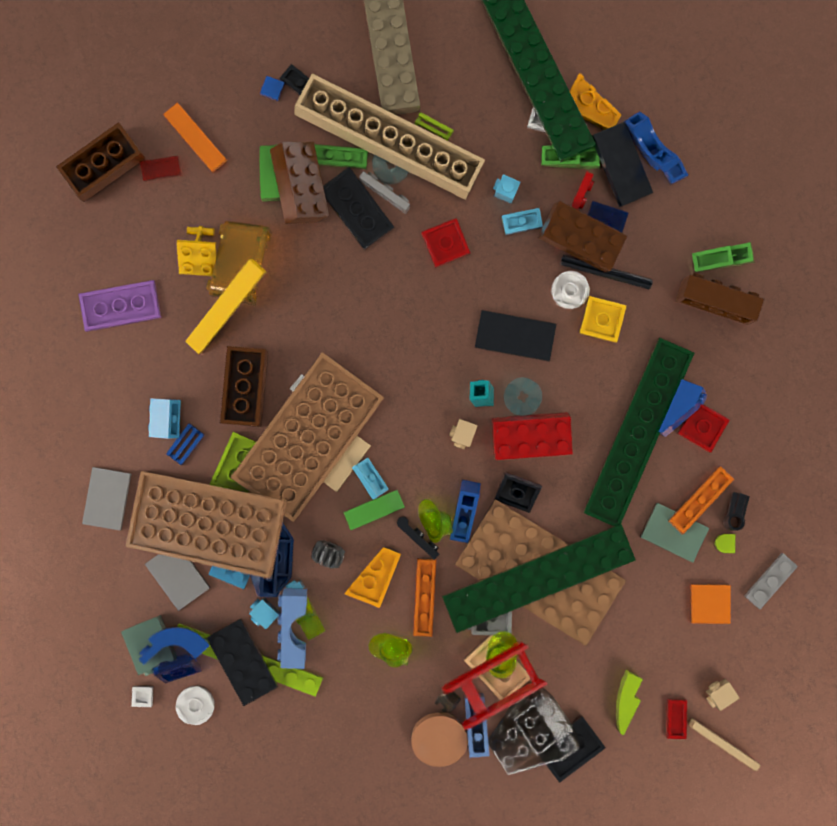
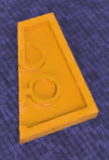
(592, 105)
(375, 578)

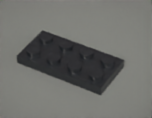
(242, 662)

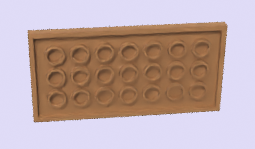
(308, 435)
(206, 524)
(509, 540)

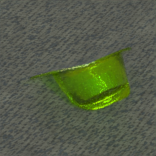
(435, 522)
(498, 643)
(390, 649)

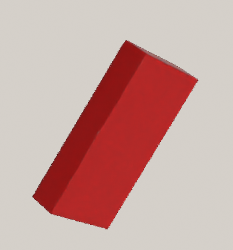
(676, 719)

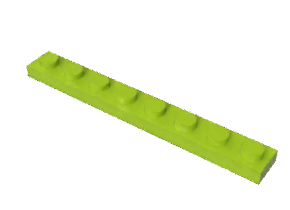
(293, 678)

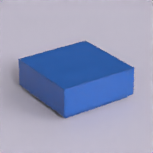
(272, 88)
(677, 173)

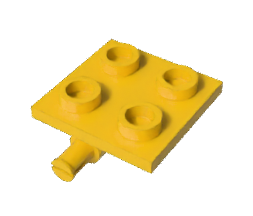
(197, 256)

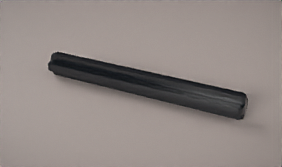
(614, 274)

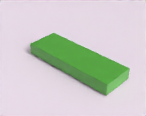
(341, 156)

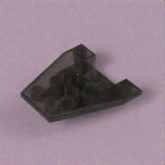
(533, 734)

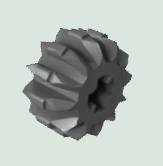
(328, 554)

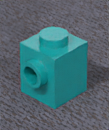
(481, 393)

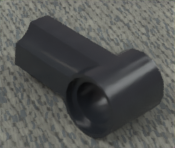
(737, 509)

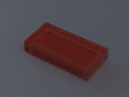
(160, 168)

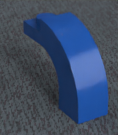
(649, 144)
(174, 636)

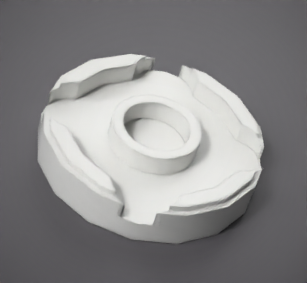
(570, 290)
(195, 705)

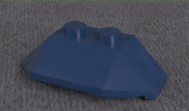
(282, 568)

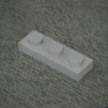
(385, 191)
(770, 581)

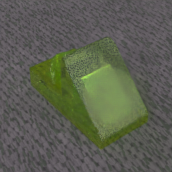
(310, 622)

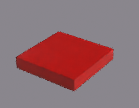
(445, 242)
(704, 428)

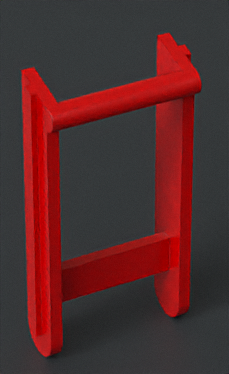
(481, 712)

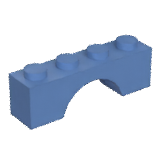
(292, 649)

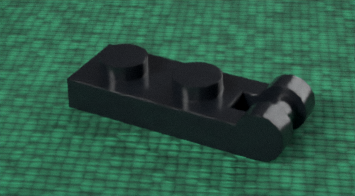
(417, 536)

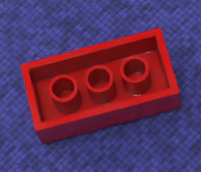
(532, 436)

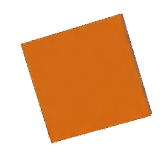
(710, 604)

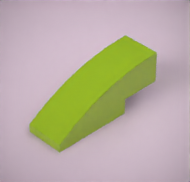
(626, 700)

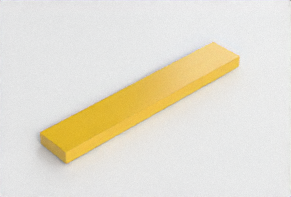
(225, 306)

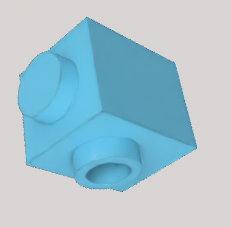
(506, 188)
(263, 613)

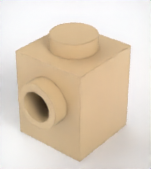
(463, 434)
(721, 694)

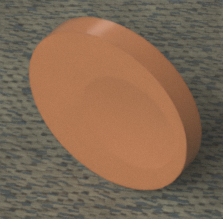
(439, 739)

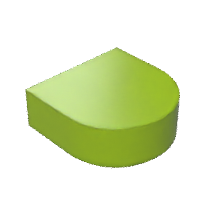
(725, 543)

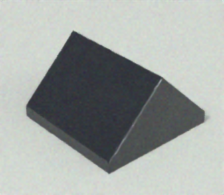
(517, 492)

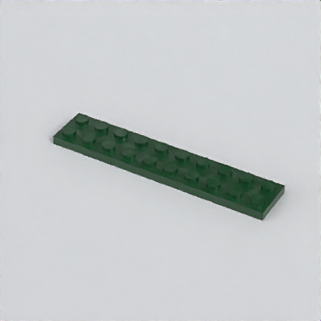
(540, 77)
(638, 433)
(538, 578)

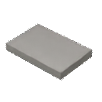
(106, 498)
(178, 579)

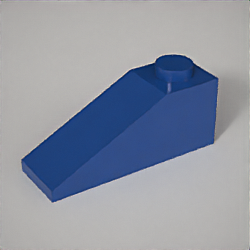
(684, 404)
(465, 511)

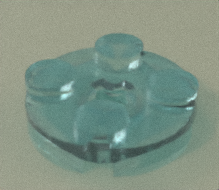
(386, 175)
(528, 387)

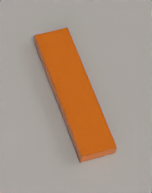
(195, 137)
(701, 500)
(424, 597)

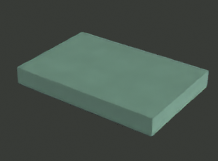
(666, 536)

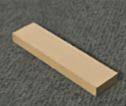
(724, 744)

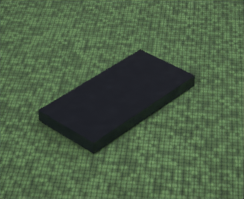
(622, 164)
(357, 208)
(515, 335)

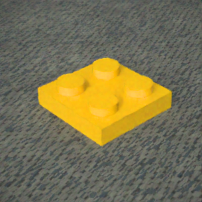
(602, 319)

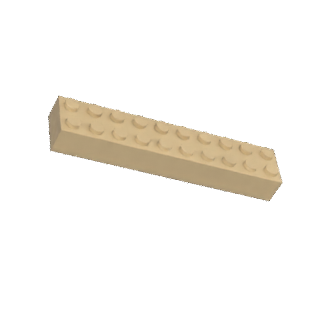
(388, 136)

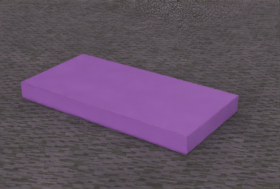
(119, 305)

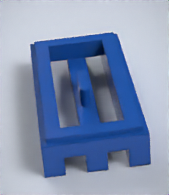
(175, 457)

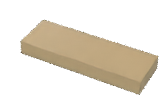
(348, 460)

